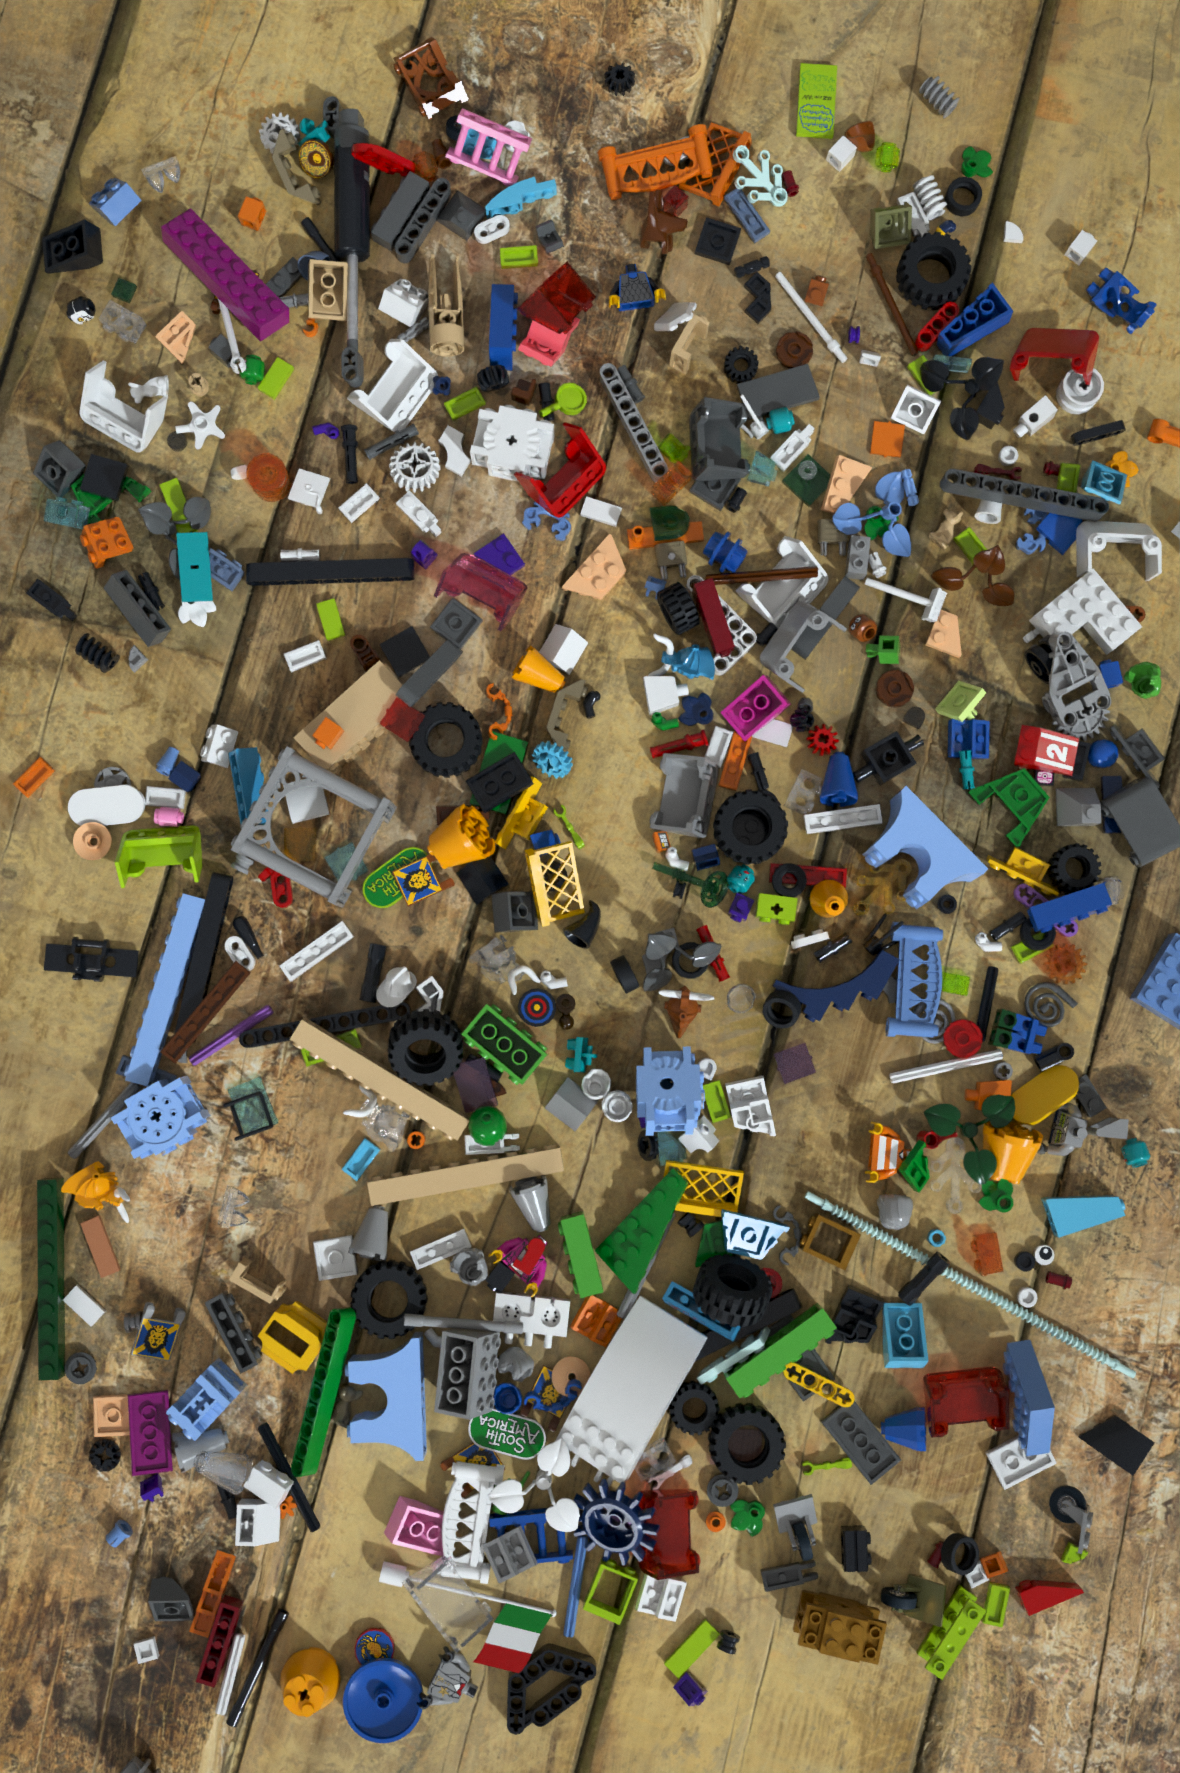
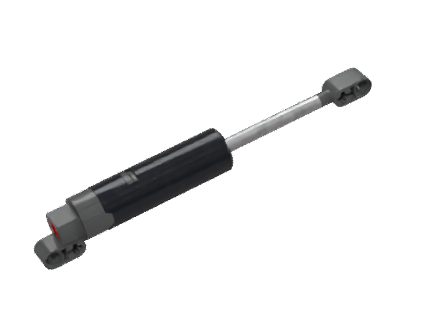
(350, 218)

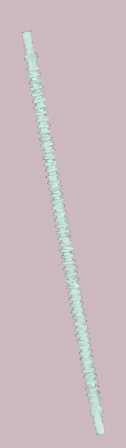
(1080, 1345)

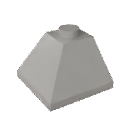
(1077, 807)

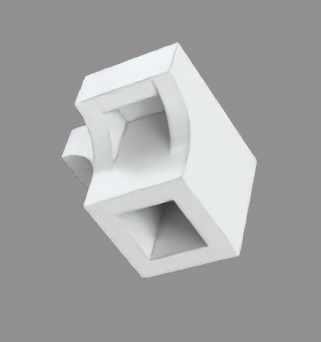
(702, 1136)

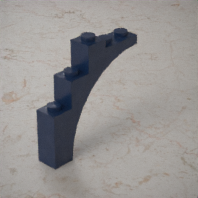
(869, 982)

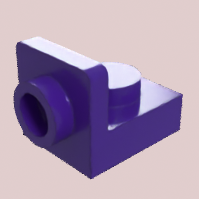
(740, 907)
(690, 1690)

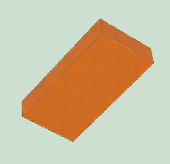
(34, 777)

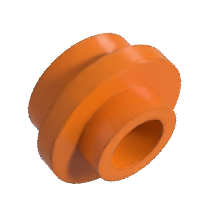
(715, 1515)

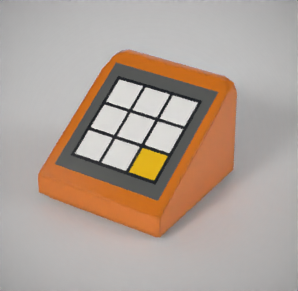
(661, 841)

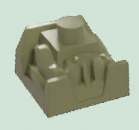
(891, 225)

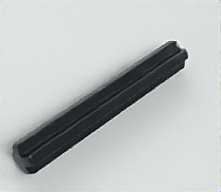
(987, 999)

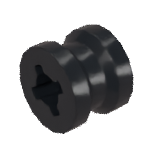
(728, 1641)

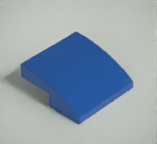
(1059, 530)
(968, 735)

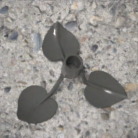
(157, 517)
(662, 944)

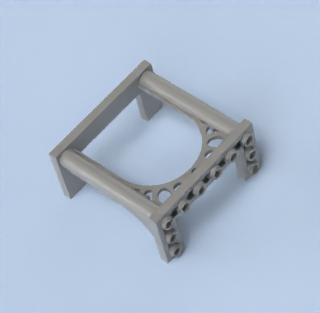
(249, 847)

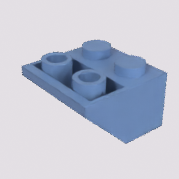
(114, 201)

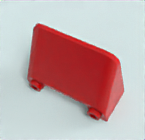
(1058, 343)

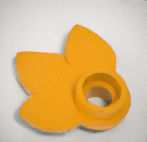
(1120, 463)

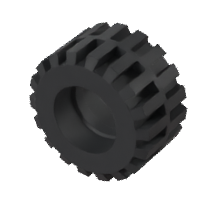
(678, 608)
(1086, 858)
(698, 1424)

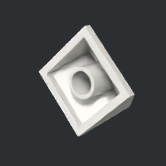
(915, 409)
(563, 648)

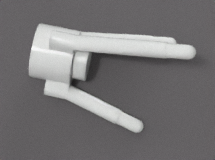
(758, 427)

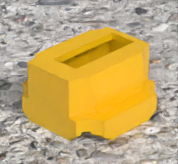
(302, 1323)

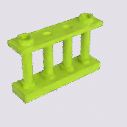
(946, 1642)

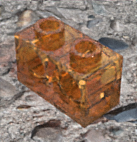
(671, 483)

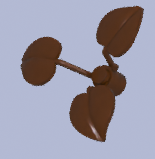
(986, 561)

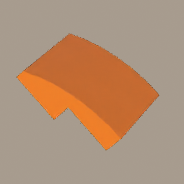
(596, 1320)

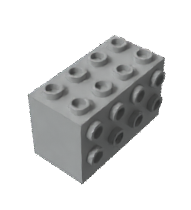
(467, 1372)

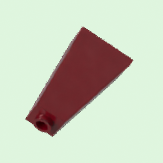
(713, 617)

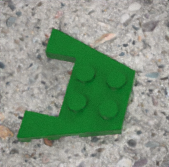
(98, 503)
(1020, 795)

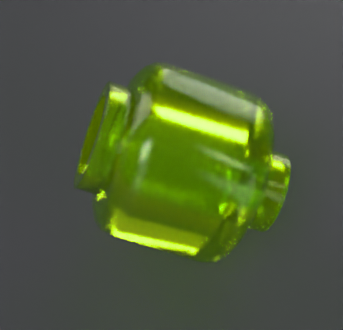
(887, 157)

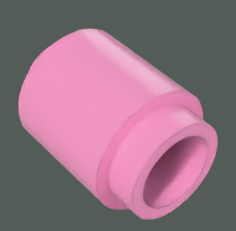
(168, 816)

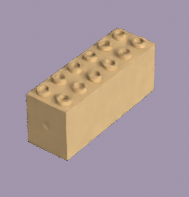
(358, 714)

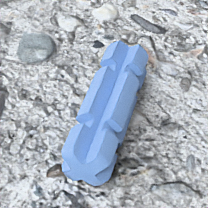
(909, 487)

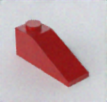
(1041, 1594)

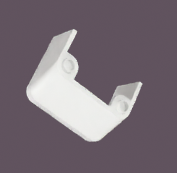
(115, 417)
(1093, 535)

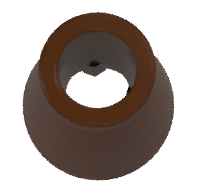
(440, 154)

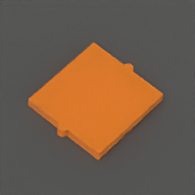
(887, 439)

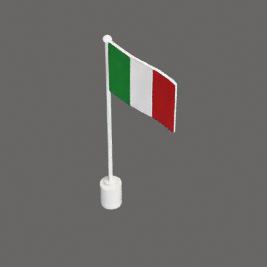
(512, 1633)

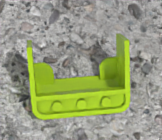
(159, 848)

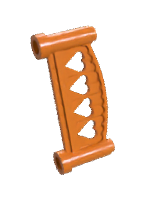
(694, 147)

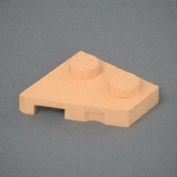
(945, 634)

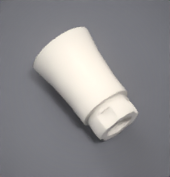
(989, 511)

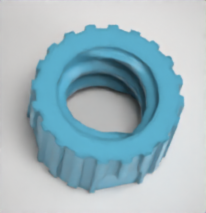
(936, 1244)

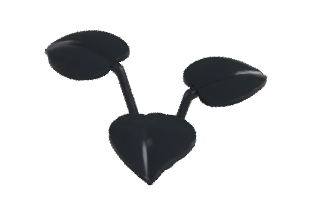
(986, 375)

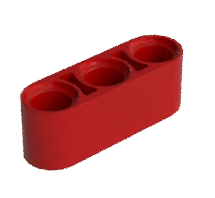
(940, 319)

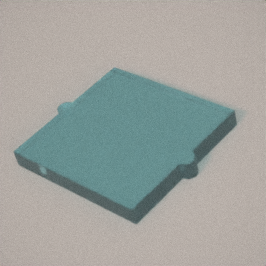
(339, 859)

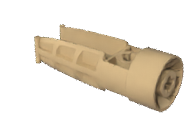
(448, 337)

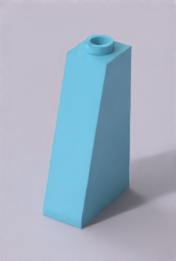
(1081, 1212)

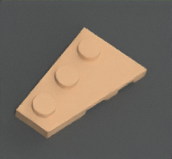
(843, 482)

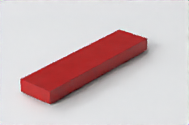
(813, 874)

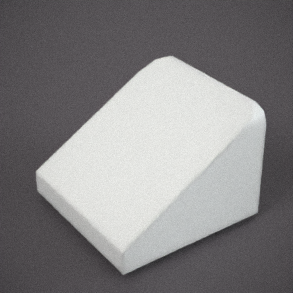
(869, 358)

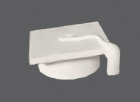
(309, 489)

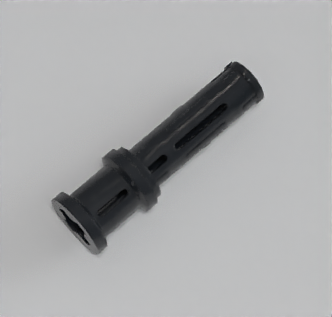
(349, 445)

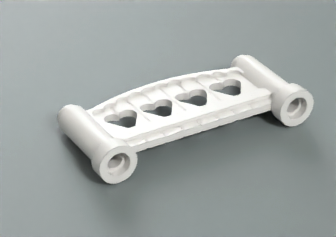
(483, 1480)

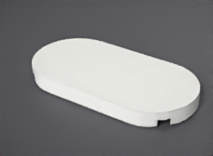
(106, 805)

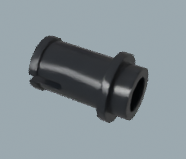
(734, 504)
(766, 634)

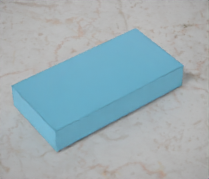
(361, 1159)

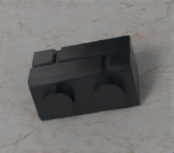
(854, 1548)

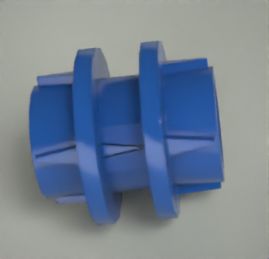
(725, 552)

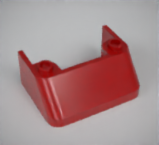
(572, 480)

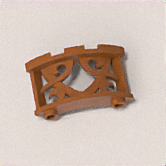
(432, 101)

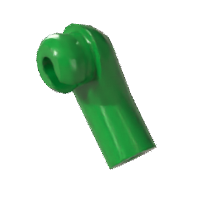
(663, 724)

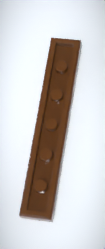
(205, 1012)

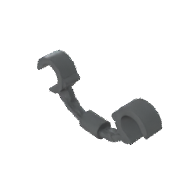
(797, 1233)

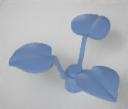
(891, 490)

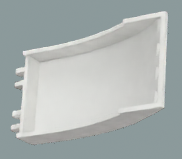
(630, 1390)

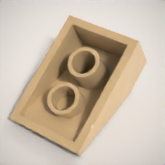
(327, 290)

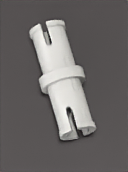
(299, 555)

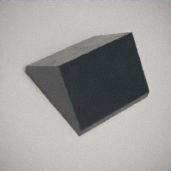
(482, 879)

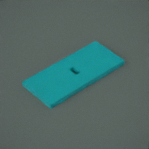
(194, 551)

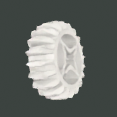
(400, 464)

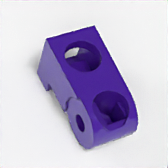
(423, 554)

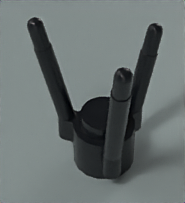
(873, 945)

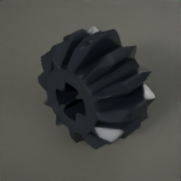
(619, 79)
(492, 378)

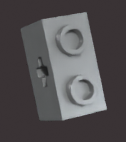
(857, 557)

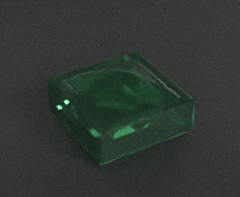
(124, 290)

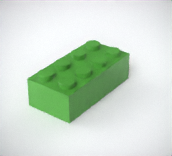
(581, 1253)

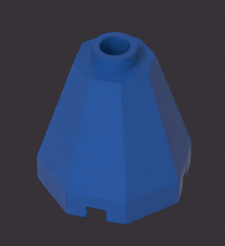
(906, 1428)

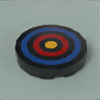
(537, 1007)

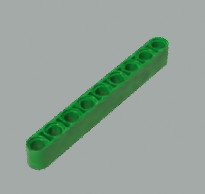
(323, 1391)

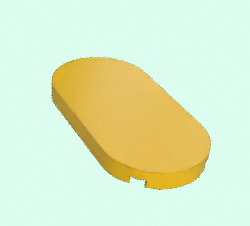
(1044, 1094)

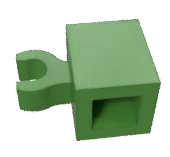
(887, 650)

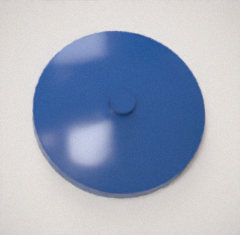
(382, 1700)

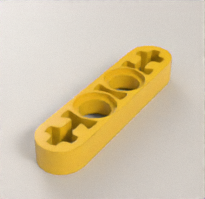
(816, 1387)

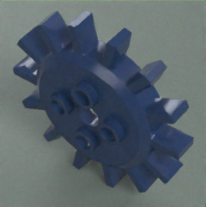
(607, 1532)

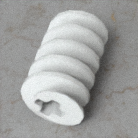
(928, 197)

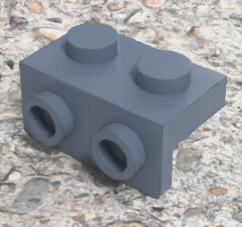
(225, 571)

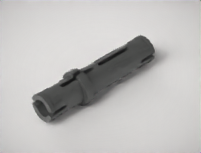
(391, 441)

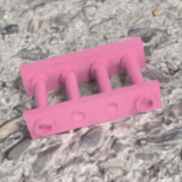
(502, 135)

